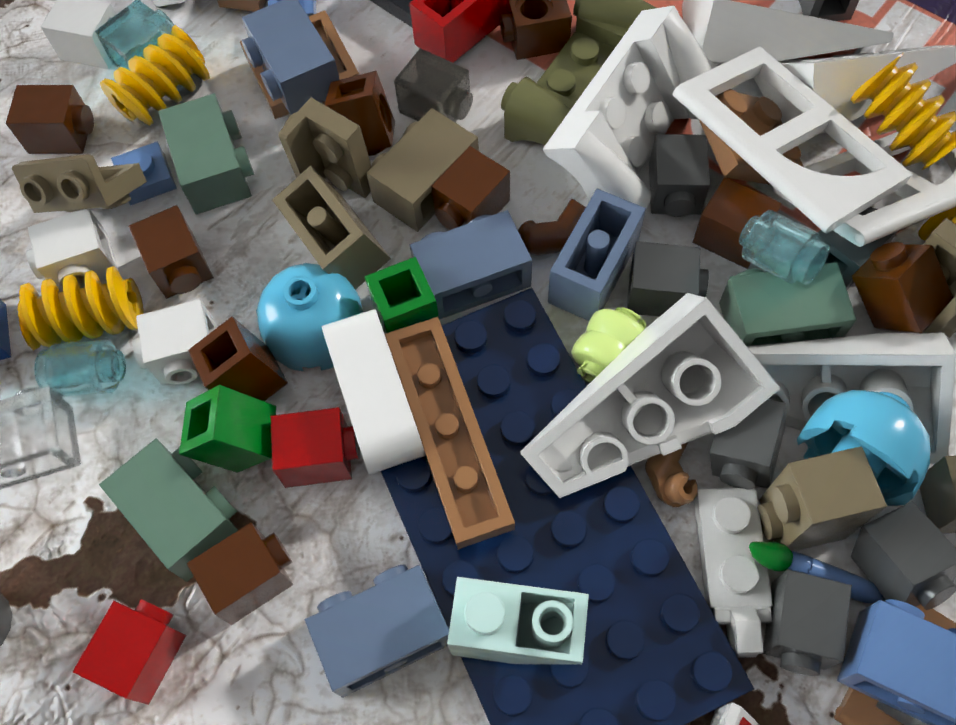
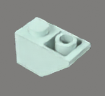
(517, 623)

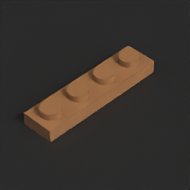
(450, 434)

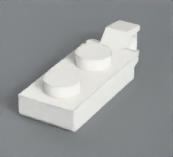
(732, 579)

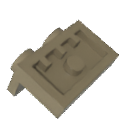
(329, 145)

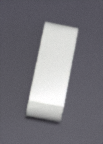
(373, 392)

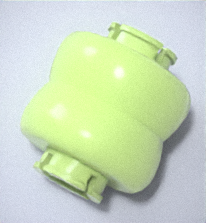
(605, 339)

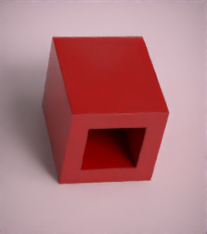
(312, 447)
(131, 651)

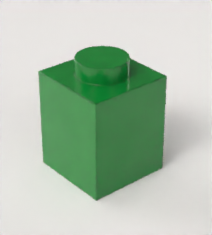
(401, 295)
(227, 429)

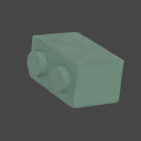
(205, 153)
(774, 311)
(169, 506)

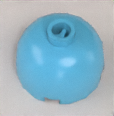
(295, 310)
(885, 429)

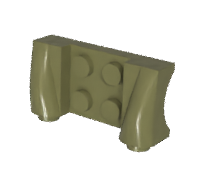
(538, 108)

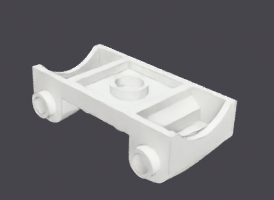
(626, 104)

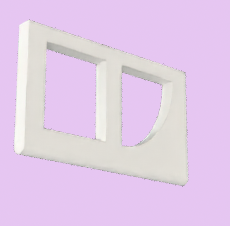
(819, 196)
(920, 197)

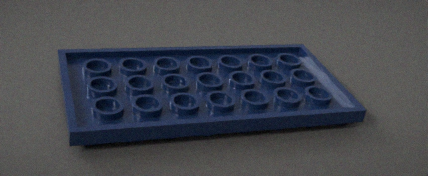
(648, 632)

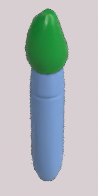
(780, 558)

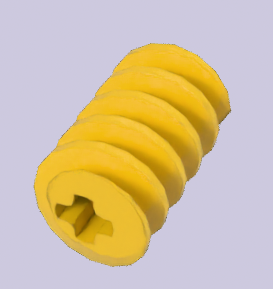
(156, 76)
(908, 113)
(78, 310)

